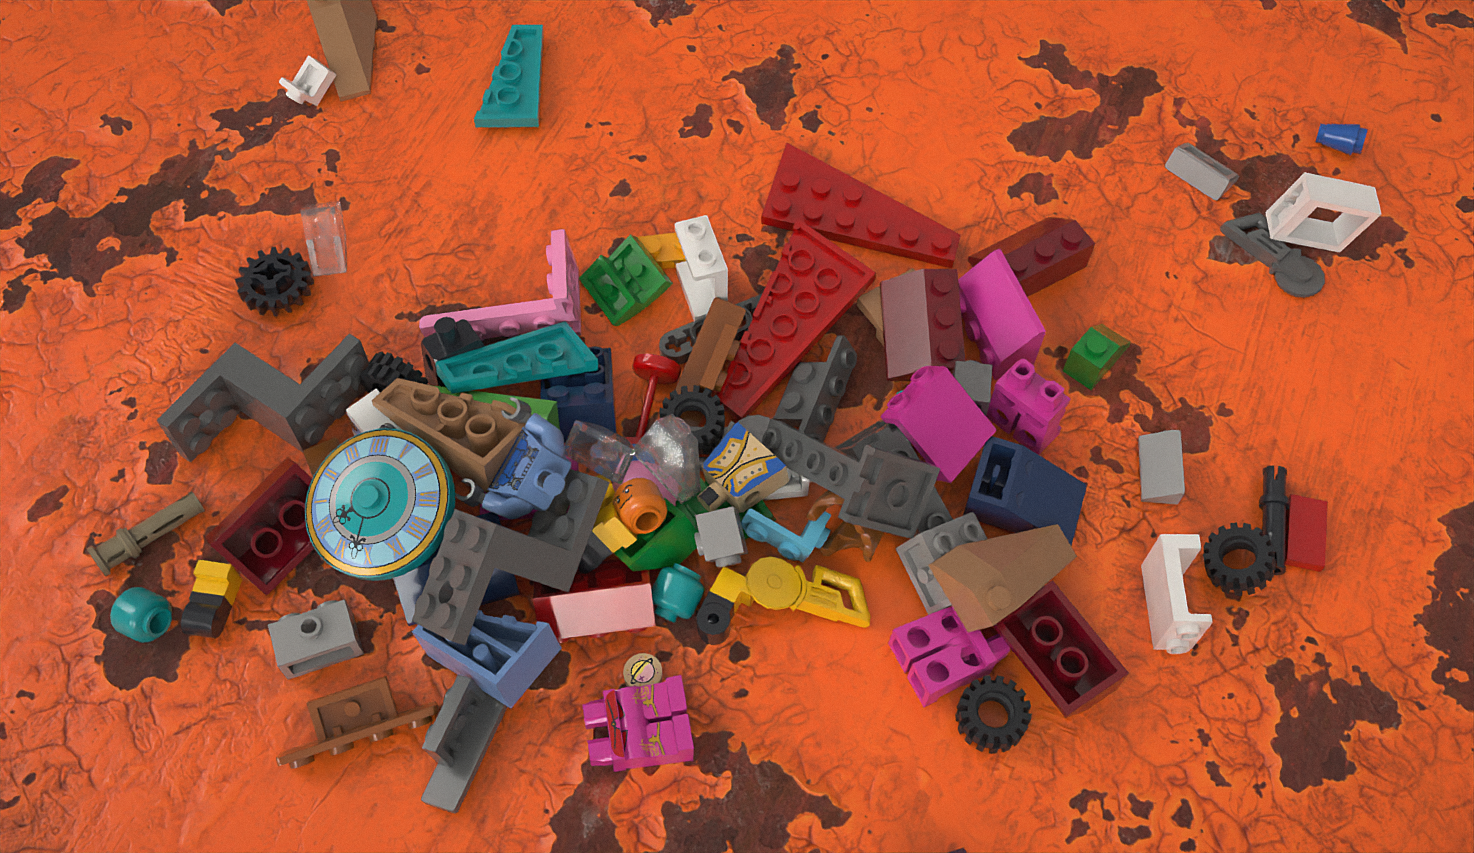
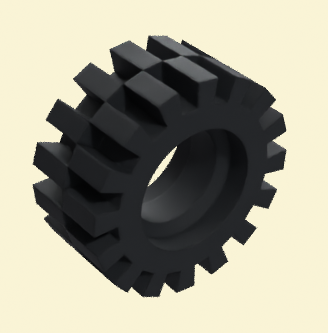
(385, 369)
(701, 402)
(1009, 698)

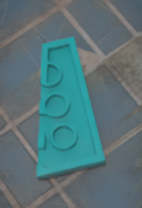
(516, 81)
(524, 358)

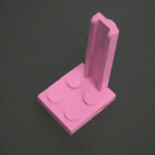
(529, 316)

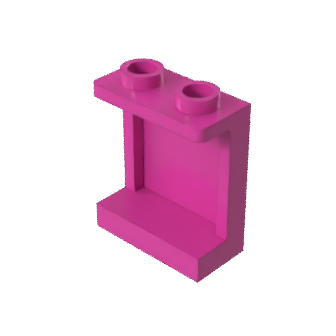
(940, 420)

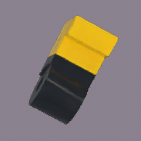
(605, 538)
(210, 599)
(721, 605)

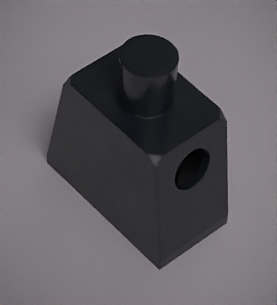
(448, 341)

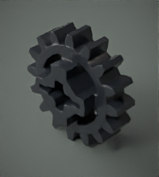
(274, 281)

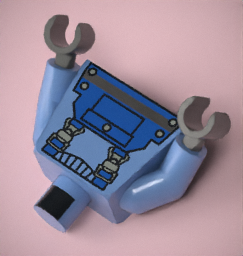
(530, 472)

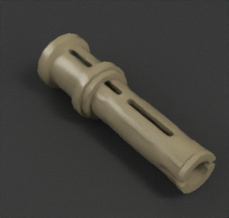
(129, 542)

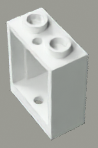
(1290, 221)

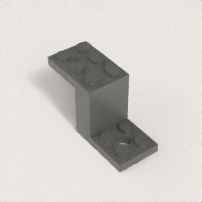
(251, 386)
(477, 546)

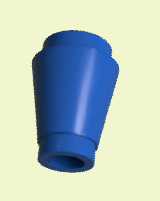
(1342, 137)

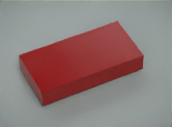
(1306, 533)

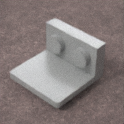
(929, 546)

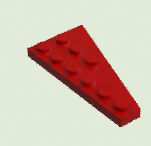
(852, 212)
(797, 308)

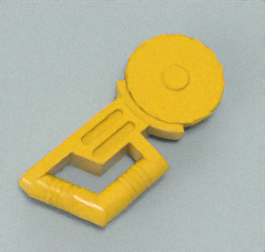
(781, 586)

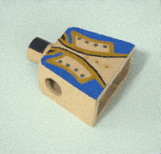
(741, 472)

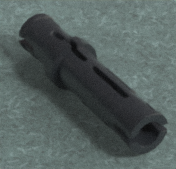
(1274, 507)

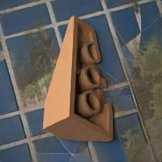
(348, 42)
(464, 431)
(1000, 573)

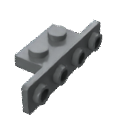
(817, 390)
(459, 742)

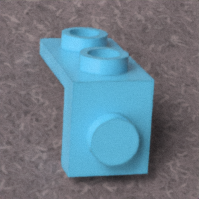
(788, 543)

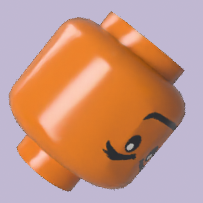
(640, 505)

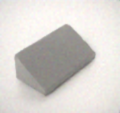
(1201, 171)
(1161, 467)

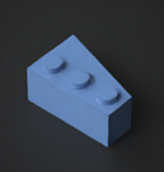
(498, 654)

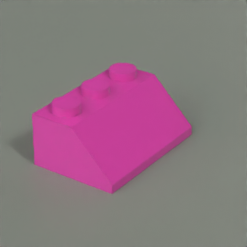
(999, 315)

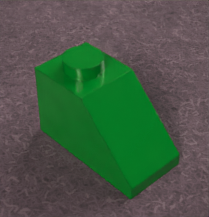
(1094, 355)
(662, 547)

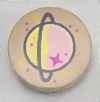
(642, 670)

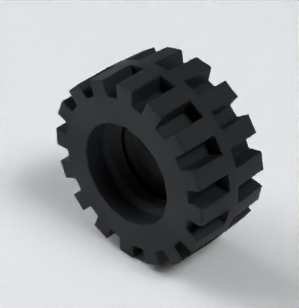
(1239, 579)

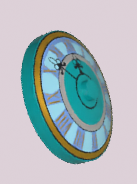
(379, 504)

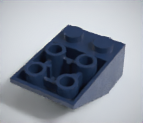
(584, 395)
(1023, 490)

